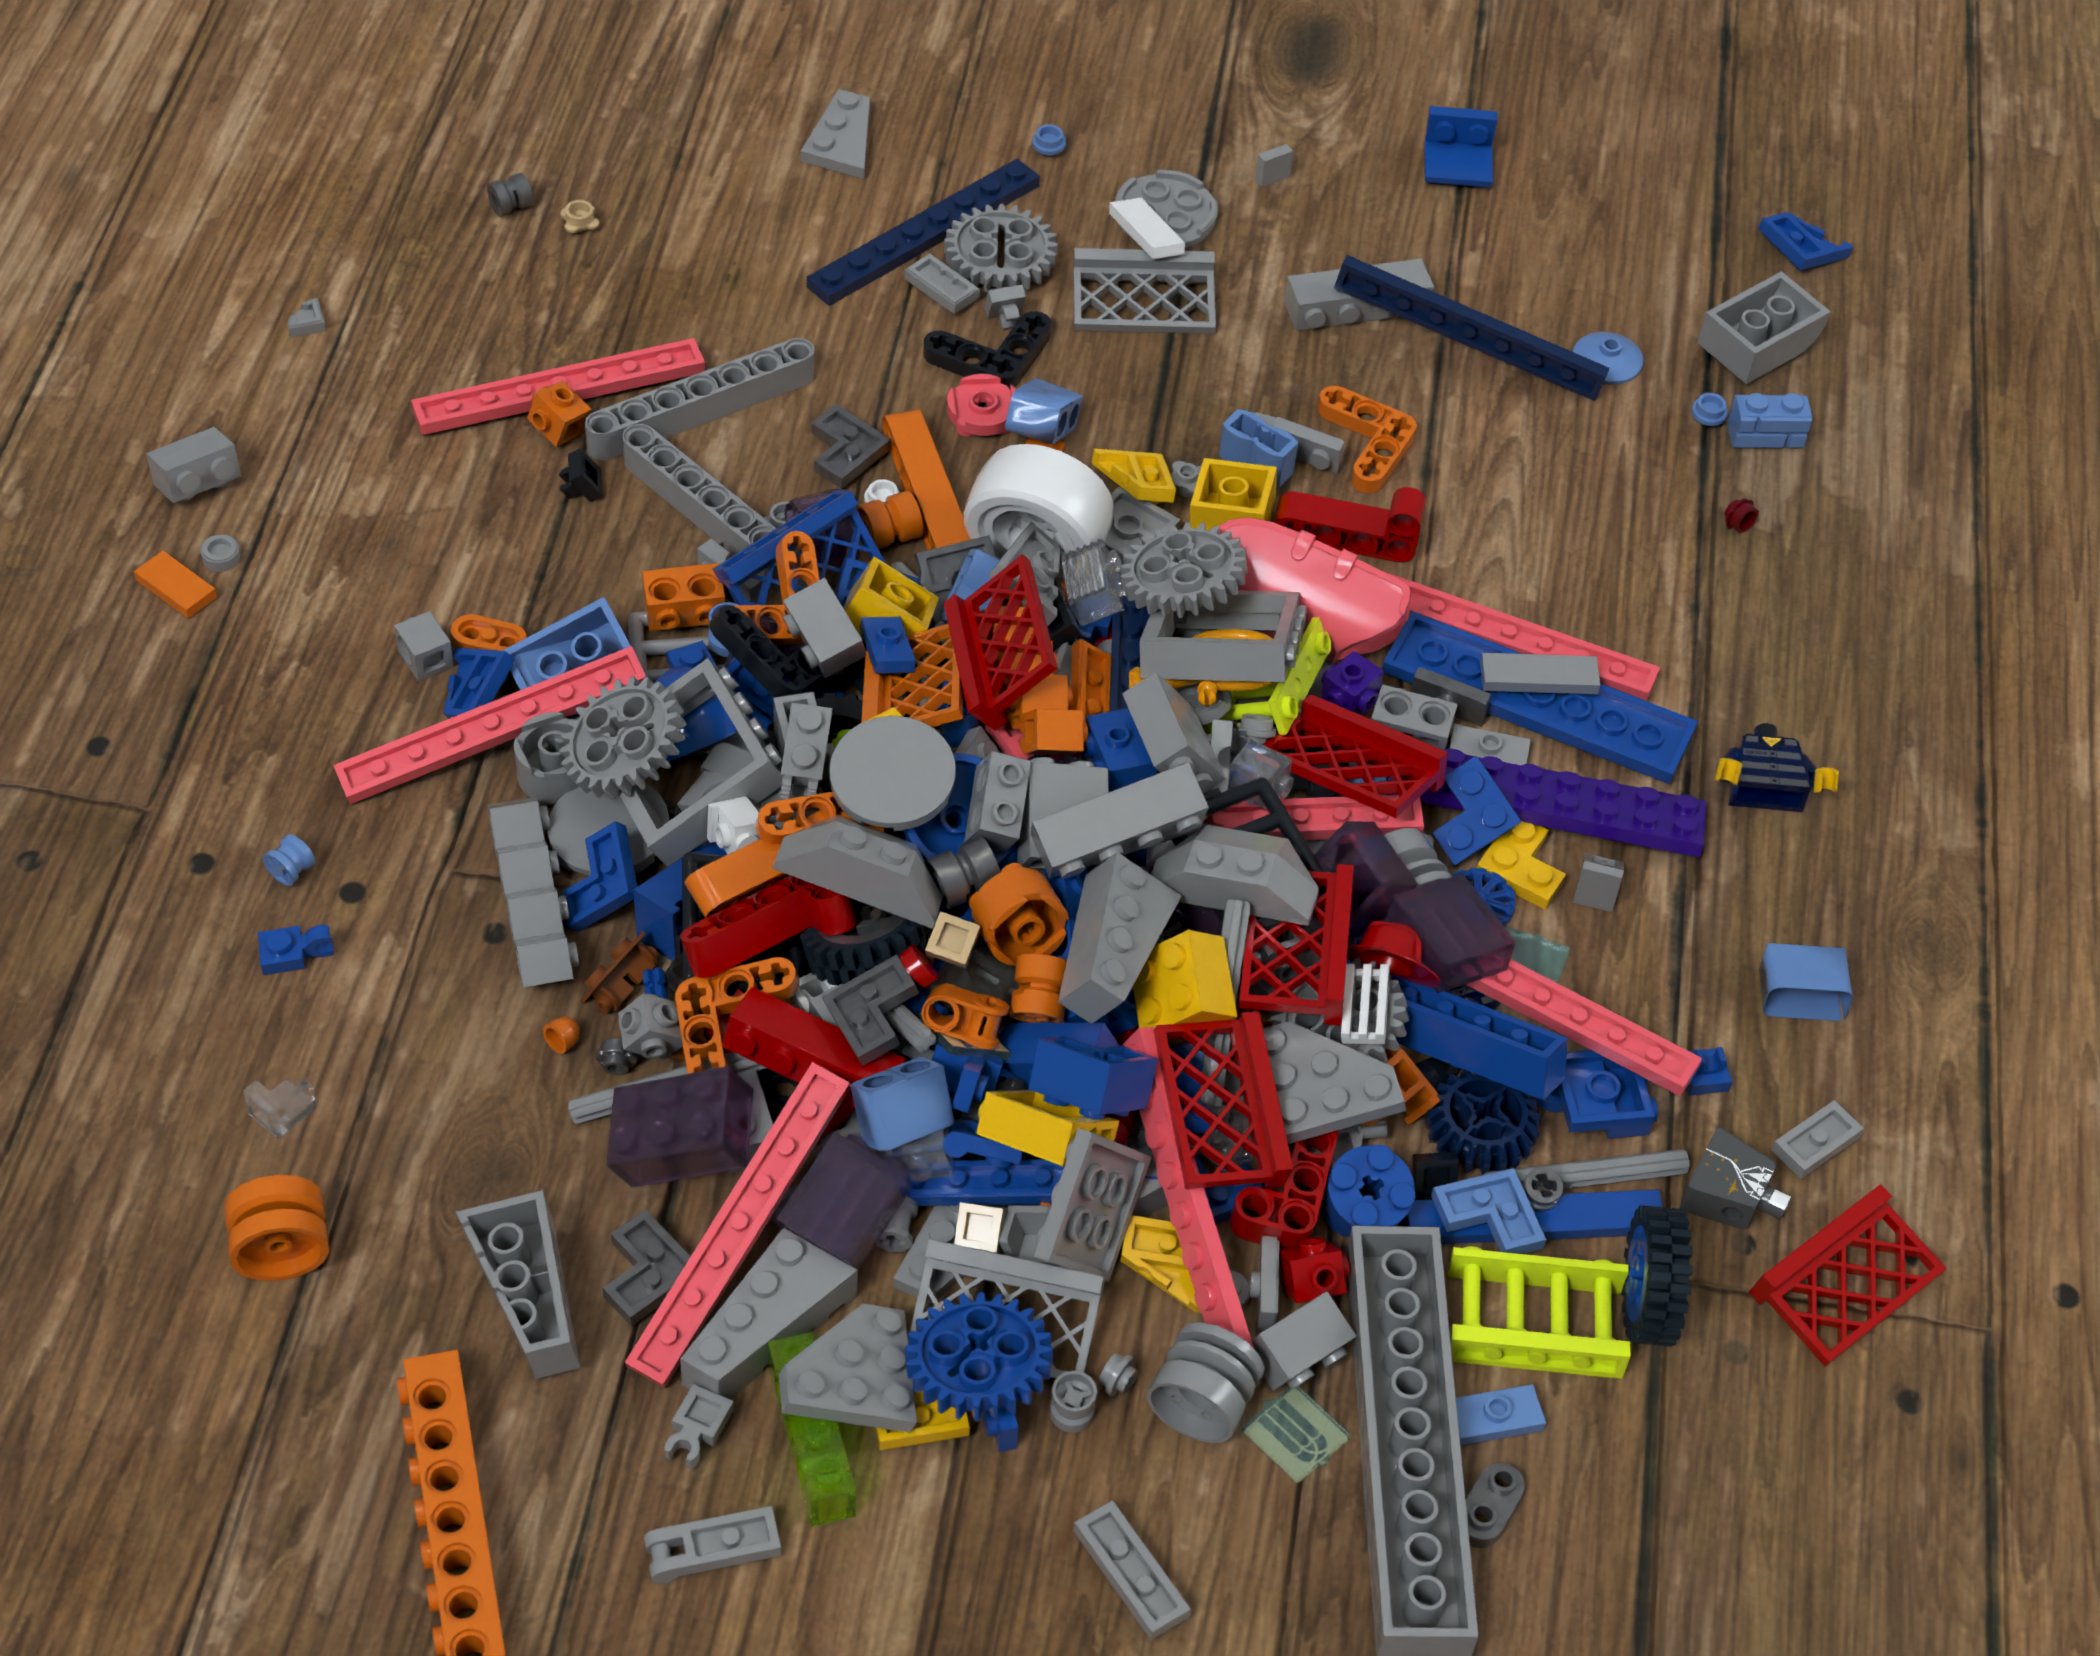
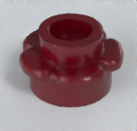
(1741, 515)

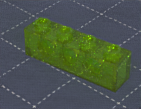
(815, 1447)

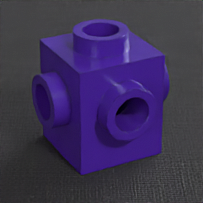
(1352, 683)

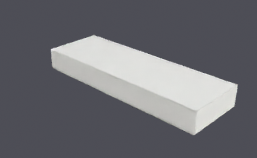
(1147, 228)

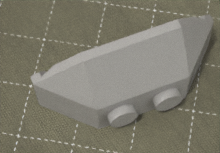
(1243, 866)
(863, 867)

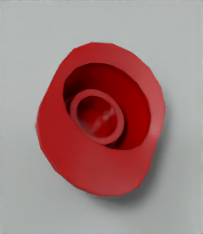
(1395, 946)

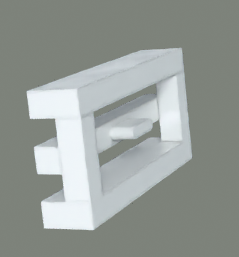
(1365, 975)

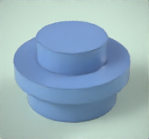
(1049, 140)
(1710, 409)

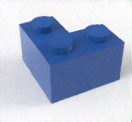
(1092, 1077)

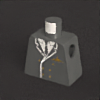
(1733, 1184)

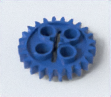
(978, 1356)

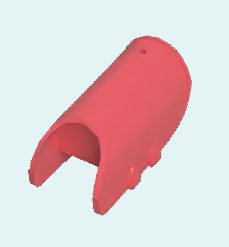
(1354, 600)

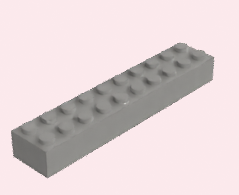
(1410, 1444)

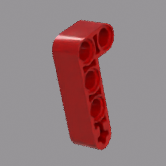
(1355, 526)
(763, 922)
(1292, 1202)

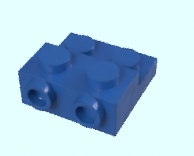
(1605, 1097)

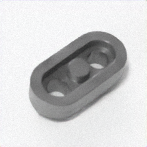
(1493, 1502)

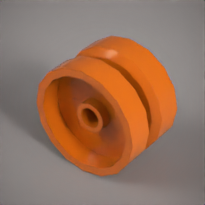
(276, 1228)

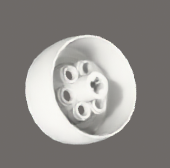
(1041, 489)

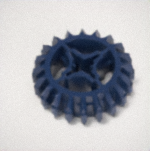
(1487, 1134)

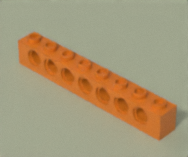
(440, 1380)

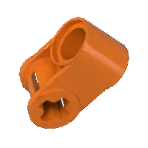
(968, 1015)

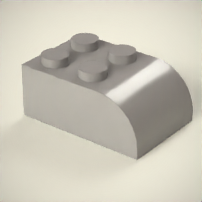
(1763, 327)

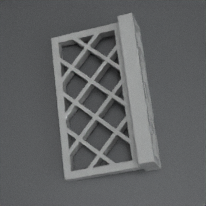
(1136, 266)
(1017, 1273)

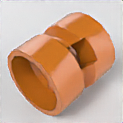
(895, 519)
(1039, 989)

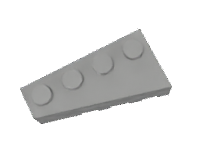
(1120, 822)
(1113, 935)
(524, 1269)
(780, 1297)

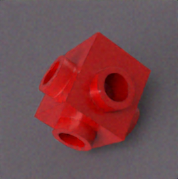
(1313, 1270)

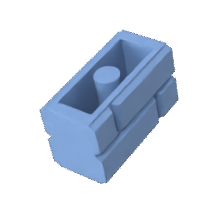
(1769, 421)

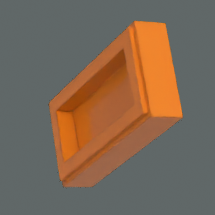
(175, 584)

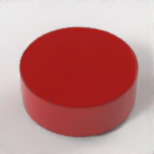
(918, 966)

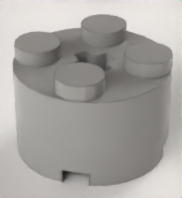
(539, 758)

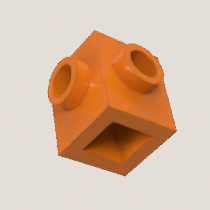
(558, 413)

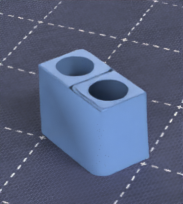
(1043, 411)
(1805, 982)
(902, 1103)

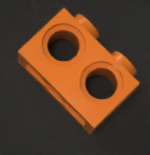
(680, 596)

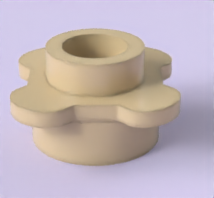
(579, 216)

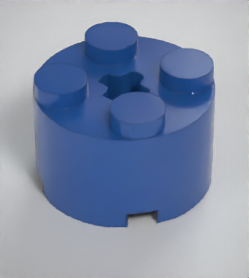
(1375, 1171)

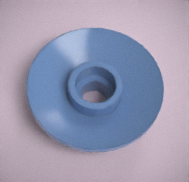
(1613, 351)

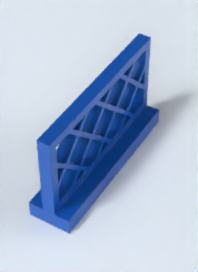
(811, 521)

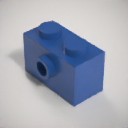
(1117, 745)

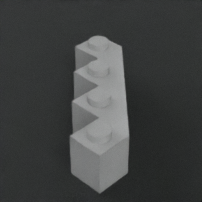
(530, 893)

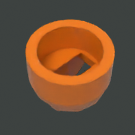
(561, 1034)

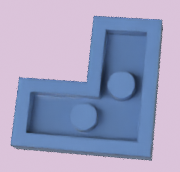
(1491, 1200)

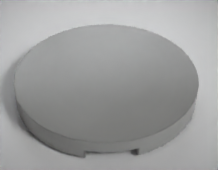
(1177, 200)
(892, 772)
(583, 814)

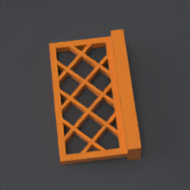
(883, 690)

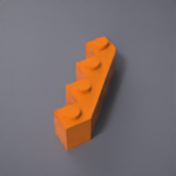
(1044, 710)

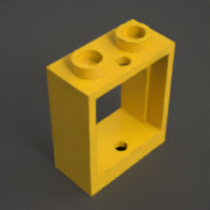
(1034, 1126)

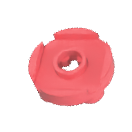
(964, 405)

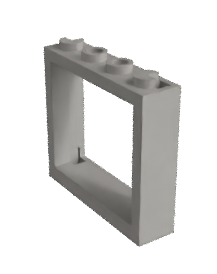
(1227, 658)
(755, 780)

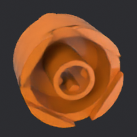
(1019, 914)

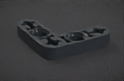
(949, 350)
(741, 635)

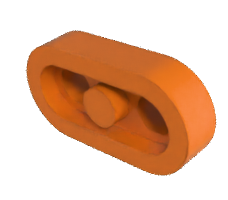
(487, 633)

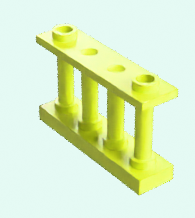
(1288, 695)
(1536, 1350)

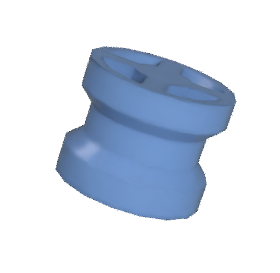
(288, 860)

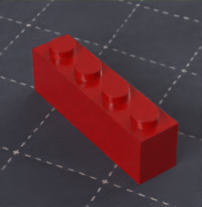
(792, 1039)

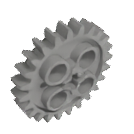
(1028, 247)
(1184, 570)
(623, 737)
(1396, 1016)

